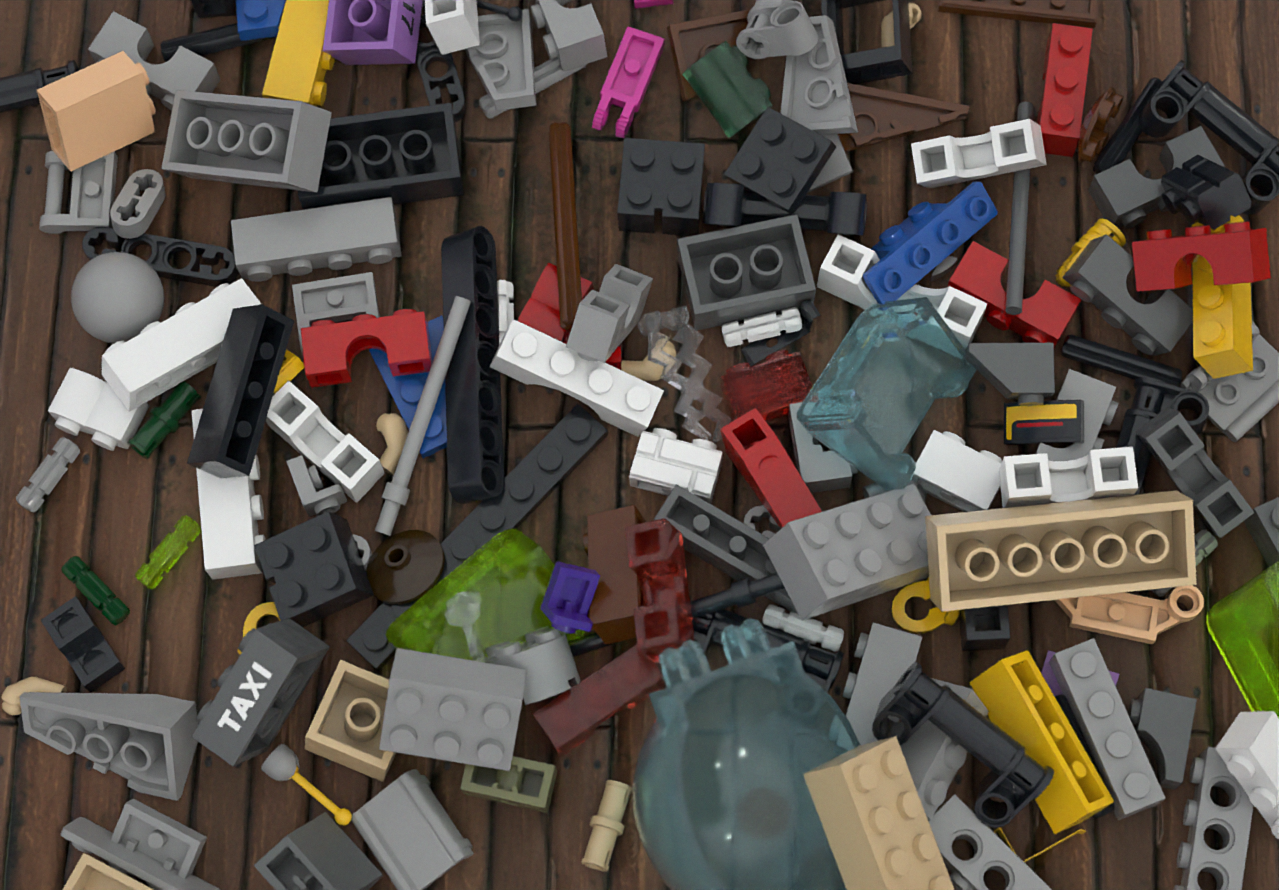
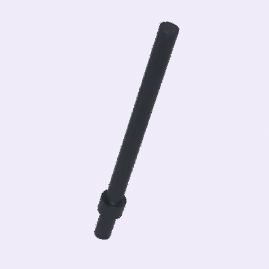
(740, 594)

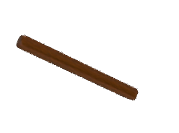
(565, 222)

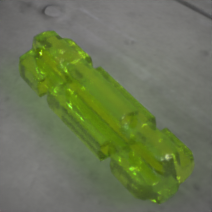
(168, 552)

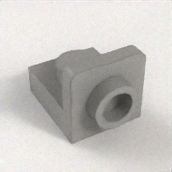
(308, 483)

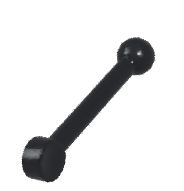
(513, 13)

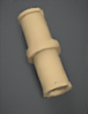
(606, 825)

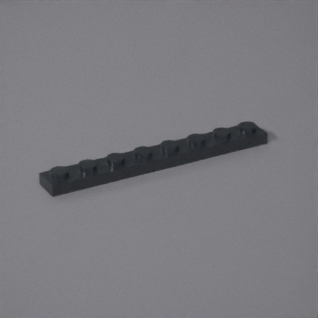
(522, 494)

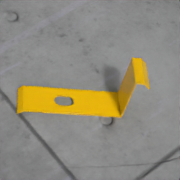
(1004, 839)

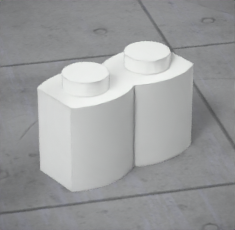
(94, 408)

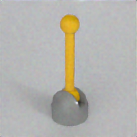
(284, 765)

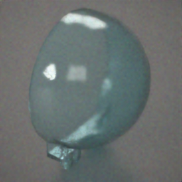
(725, 768)

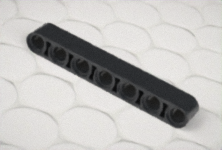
(470, 383)

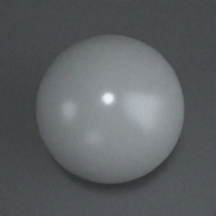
(116, 296)

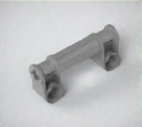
(777, 30)

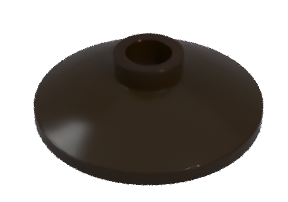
(405, 567)

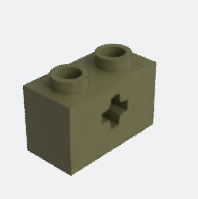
(526, 784)

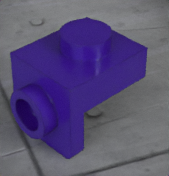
(570, 597)

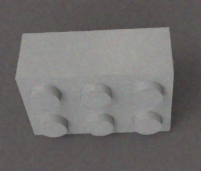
(452, 709)

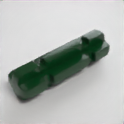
(95, 590)

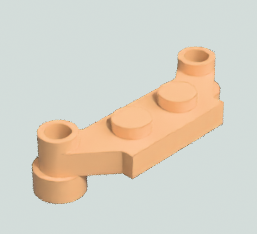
(1132, 615)

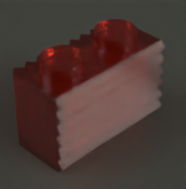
(766, 386)

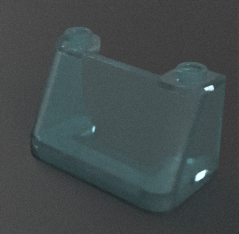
(883, 386)

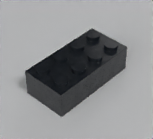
(389, 154)

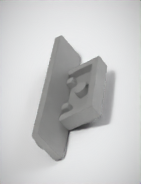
(144, 845)

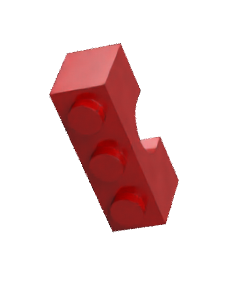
(1064, 88)
(1234, 255)
(1042, 315)
(332, 345)

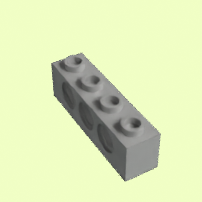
(957, 822)
(1230, 822)

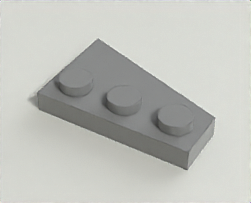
(505, 60)
(817, 85)

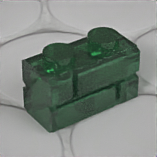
(728, 88)

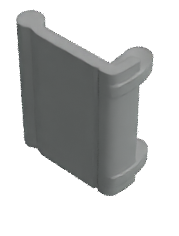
(1241, 398)
(411, 833)

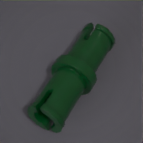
(164, 420)

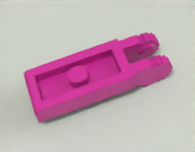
(628, 78)

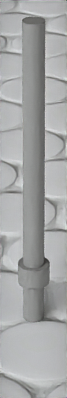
(396, 491)

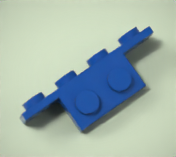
(925, 240)

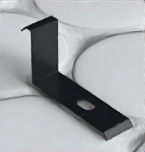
(759, 350)

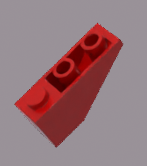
(768, 468)

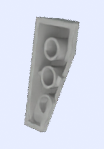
(129, 734)

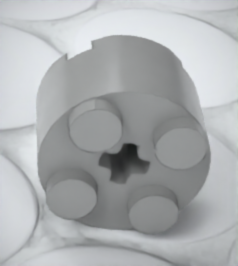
(545, 658)

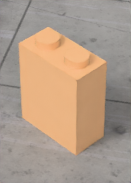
(97, 110)

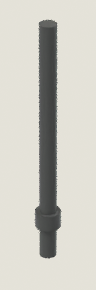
(1018, 228)

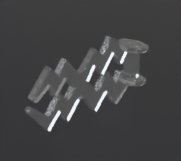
(690, 387)
(463, 611)

